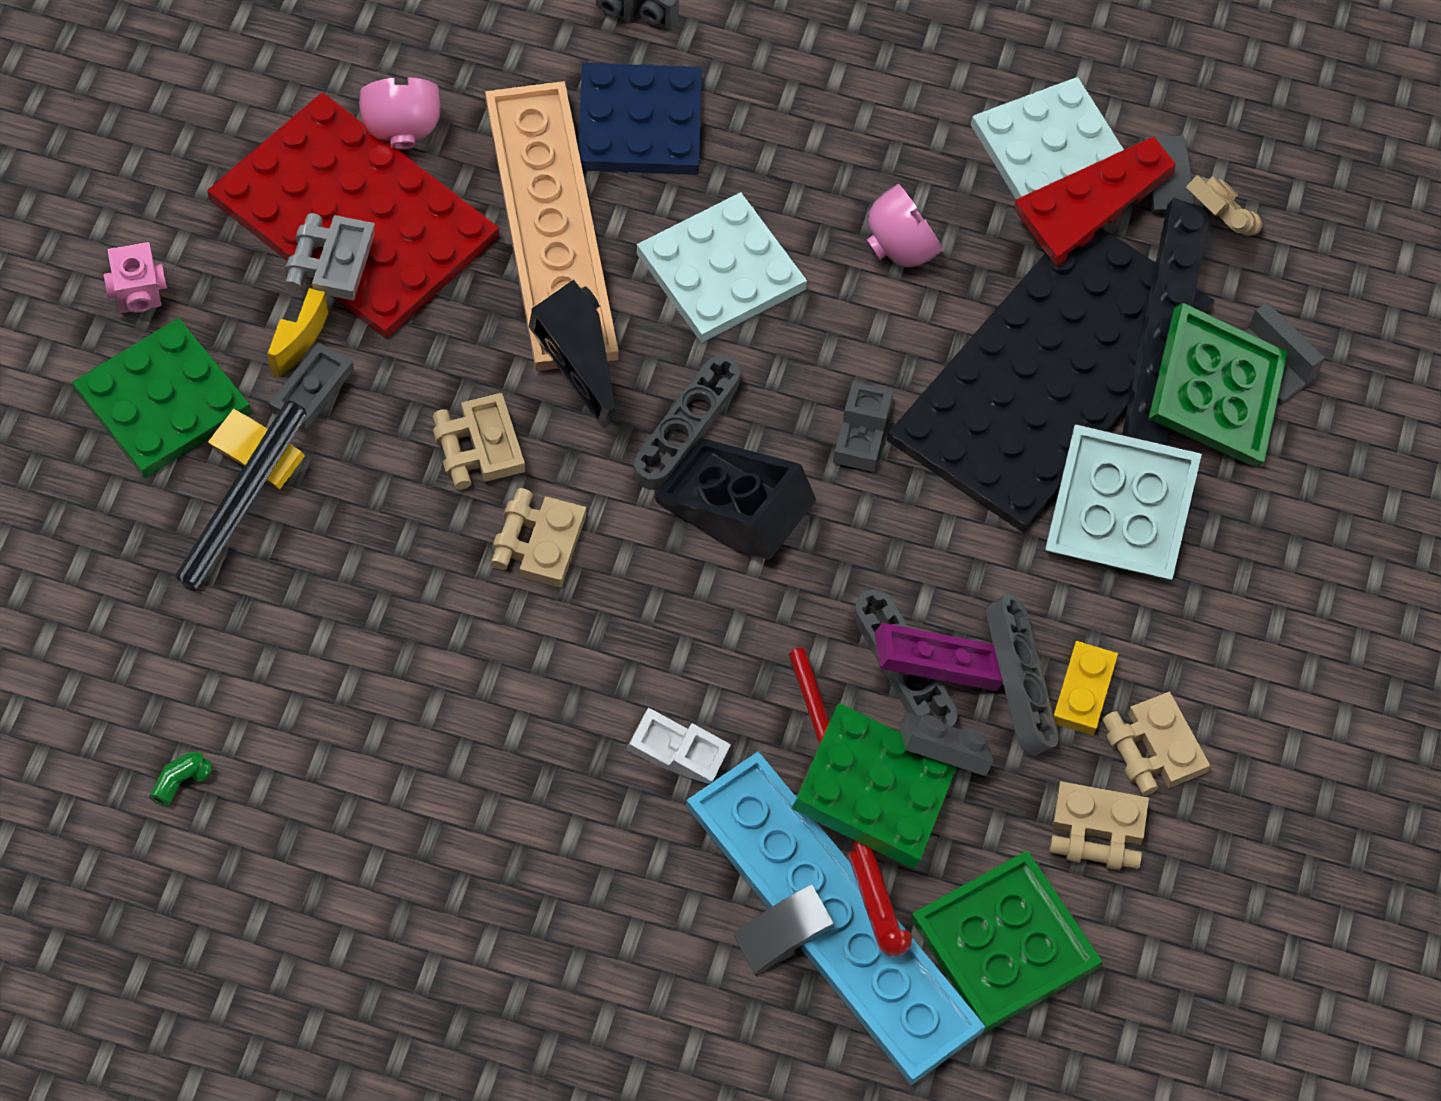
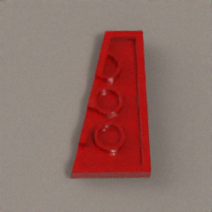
(1084, 201)

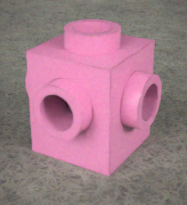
(134, 278)

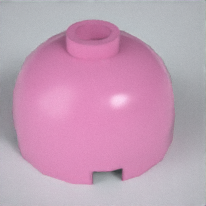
(400, 111)
(900, 230)

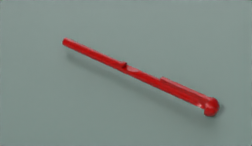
(863, 861)

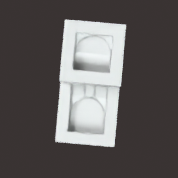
(678, 749)

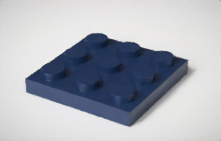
(640, 118)

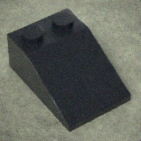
(574, 340)
(739, 496)

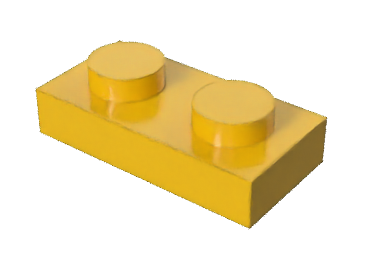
(1085, 688)

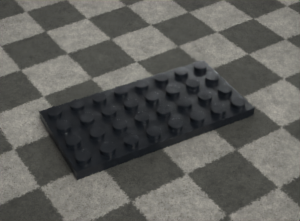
(1039, 365)

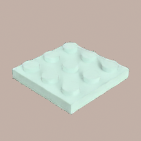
(1045, 136)
(721, 267)
(1123, 502)

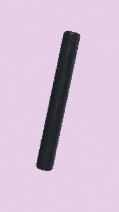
(241, 495)

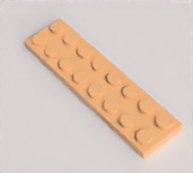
(546, 201)

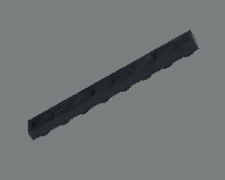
(1172, 284)

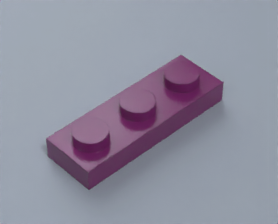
(937, 656)

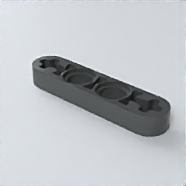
(684, 420)
(868, 624)
(1022, 675)

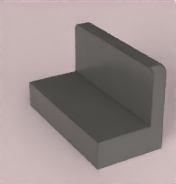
(1302, 359)

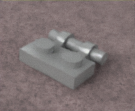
(341, 260)

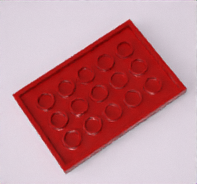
(333, 166)

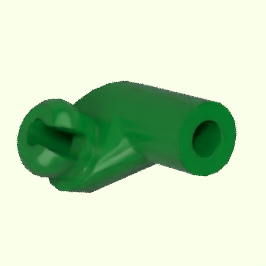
(176, 772)

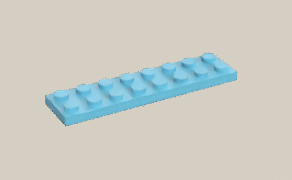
(779, 852)

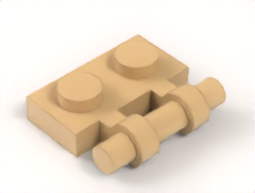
(1220, 201)
(492, 438)
(551, 542)
(1167, 739)
(1102, 815)

